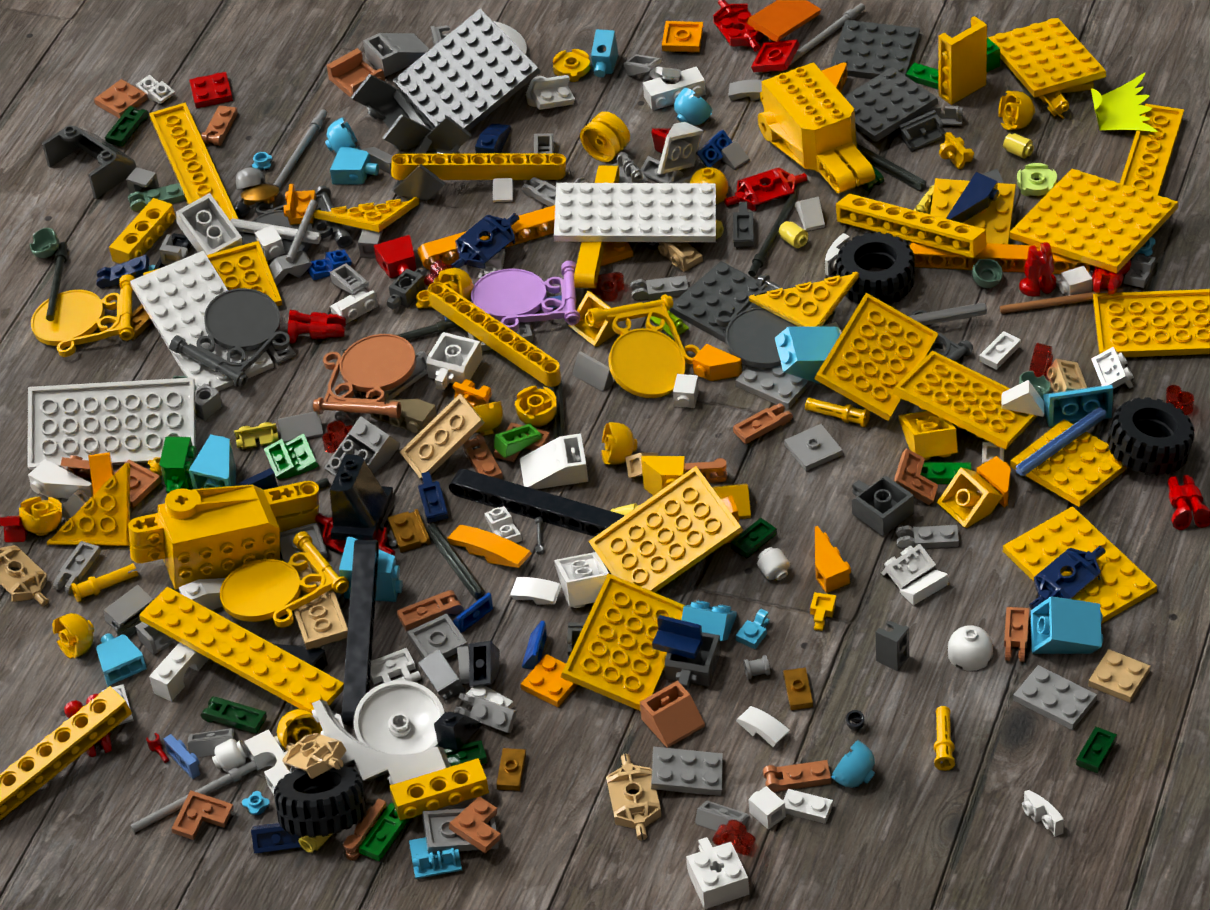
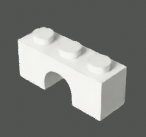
(660, 94)
(168, 677)
(265, 752)

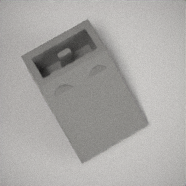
(393, 51)
(366, 441)

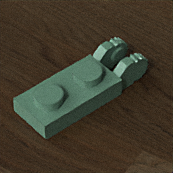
(169, 194)

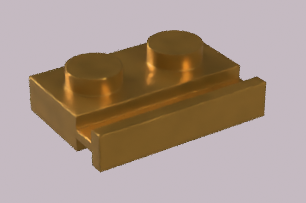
(408, 530)

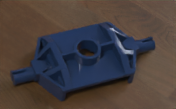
(477, 252)
(1052, 582)

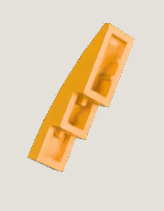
(491, 546)

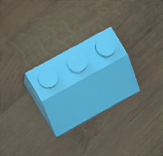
(1077, 403)

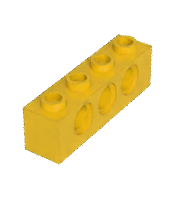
(143, 231)
(439, 789)

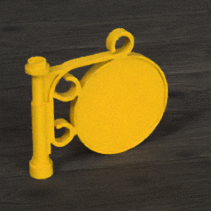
(80, 314)
(644, 358)
(272, 586)

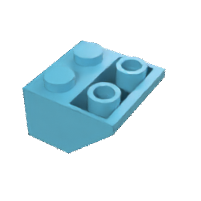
(714, 619)

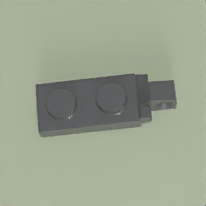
(743, 227)

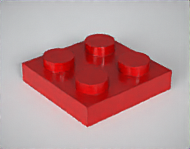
(775, 56)
(210, 90)

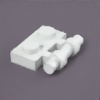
(394, 665)

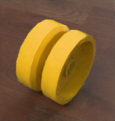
(605, 136)

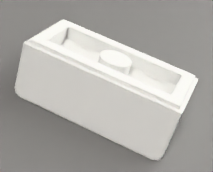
(925, 586)

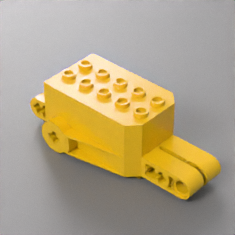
(814, 126)
(220, 528)

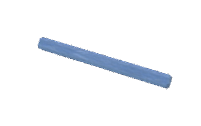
(1060, 441)

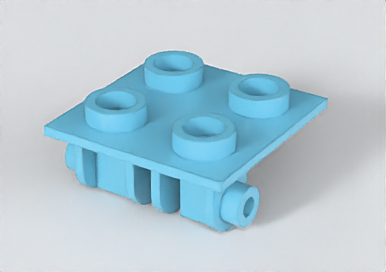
(432, 864)

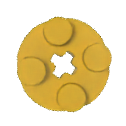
(571, 63)

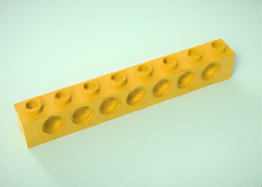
(911, 225)
(61, 748)

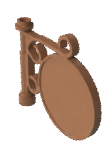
(369, 367)

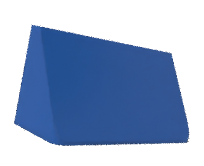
(474, 613)
(535, 646)

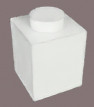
(270, 242)
(1075, 281)
(685, 390)
(767, 807)

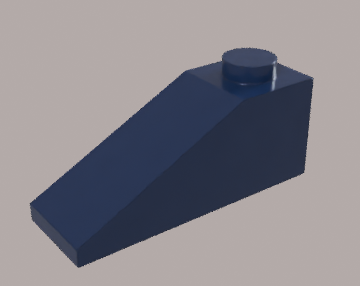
(492, 139)
(975, 198)

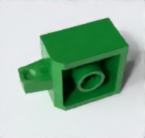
(176, 461)

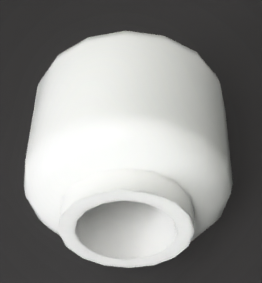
(773, 563)
(230, 755)

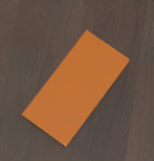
(783, 17)

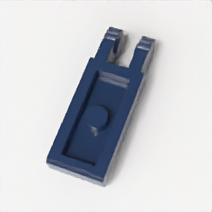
(111, 276)

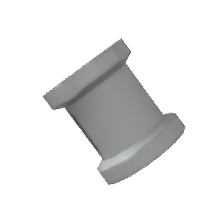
(756, 667)

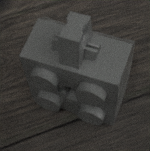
(882, 504)
(697, 670)

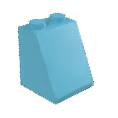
(805, 349)
(214, 464)
(387, 578)
(1066, 627)

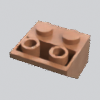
(671, 714)

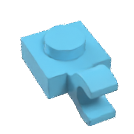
(754, 632)

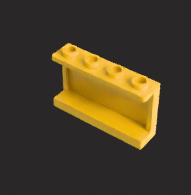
(962, 62)

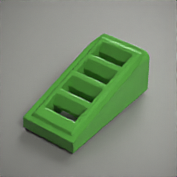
(509, 443)

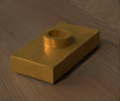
(798, 688)
(511, 769)

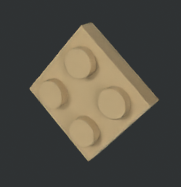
(1119, 675)

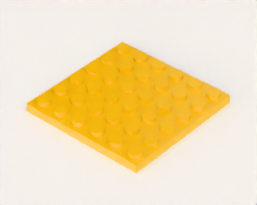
(1094, 220)

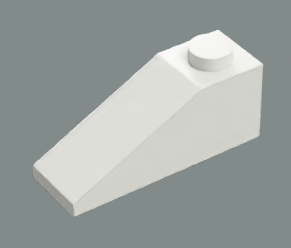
(57, 482)
(204, 592)

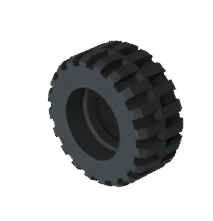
(882, 252)
(1150, 436)
(320, 804)

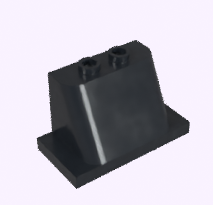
(357, 500)

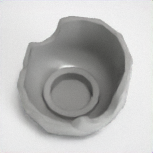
(249, 177)

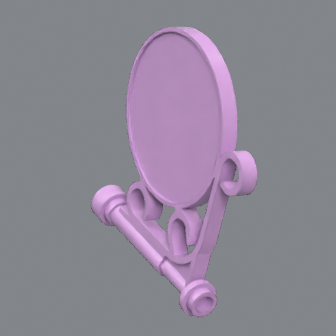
(519, 294)

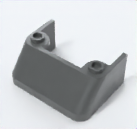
(404, 119)
(443, 139)
(114, 163)

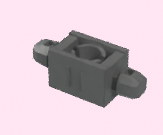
(406, 287)

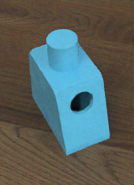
(604, 61)
(352, 167)
(119, 658)

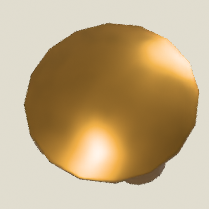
(259, 193)

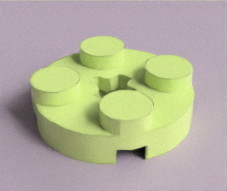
(1029, 186)

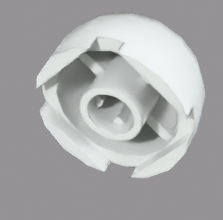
(970, 648)

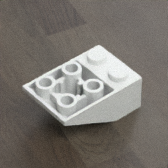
(555, 463)

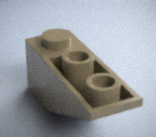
(414, 415)

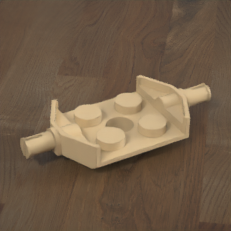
(27, 581)
(315, 754)
(633, 809)

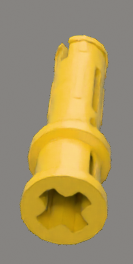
(846, 413)
(94, 585)
(943, 746)

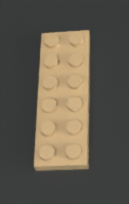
(321, 618)

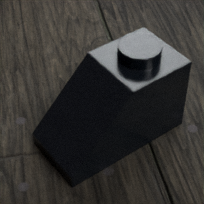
(483, 663)
(454, 730)

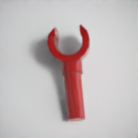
(156, 745)

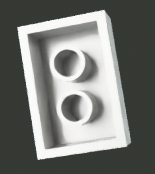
(207, 226)

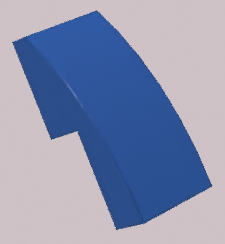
(711, 151)
(323, 267)

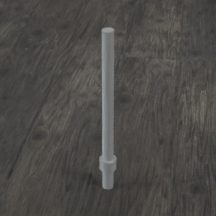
(851, 14)
(315, 125)
(233, 775)

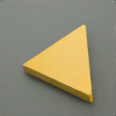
(367, 215)
(808, 302)
(103, 517)

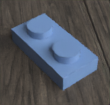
(181, 756)

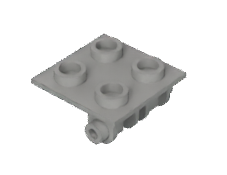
(628, 170)

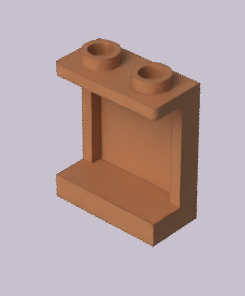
(351, 71)

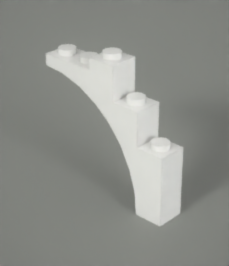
(374, 763)

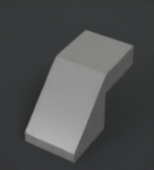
(280, 267)

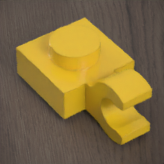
(822, 606)

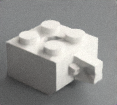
(453, 359)
(717, 874)

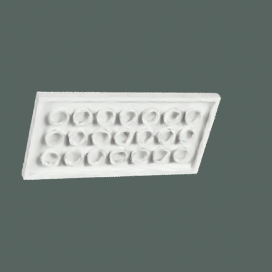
(635, 212)
(177, 305)
(109, 417)

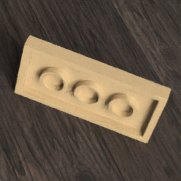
(442, 436)

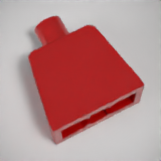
(395, 256)

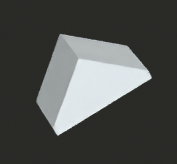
(810, 213)
(1023, 399)

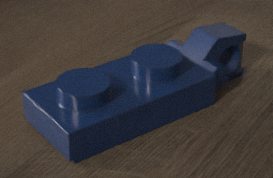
(432, 499)

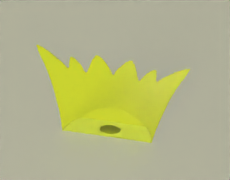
(1121, 108)

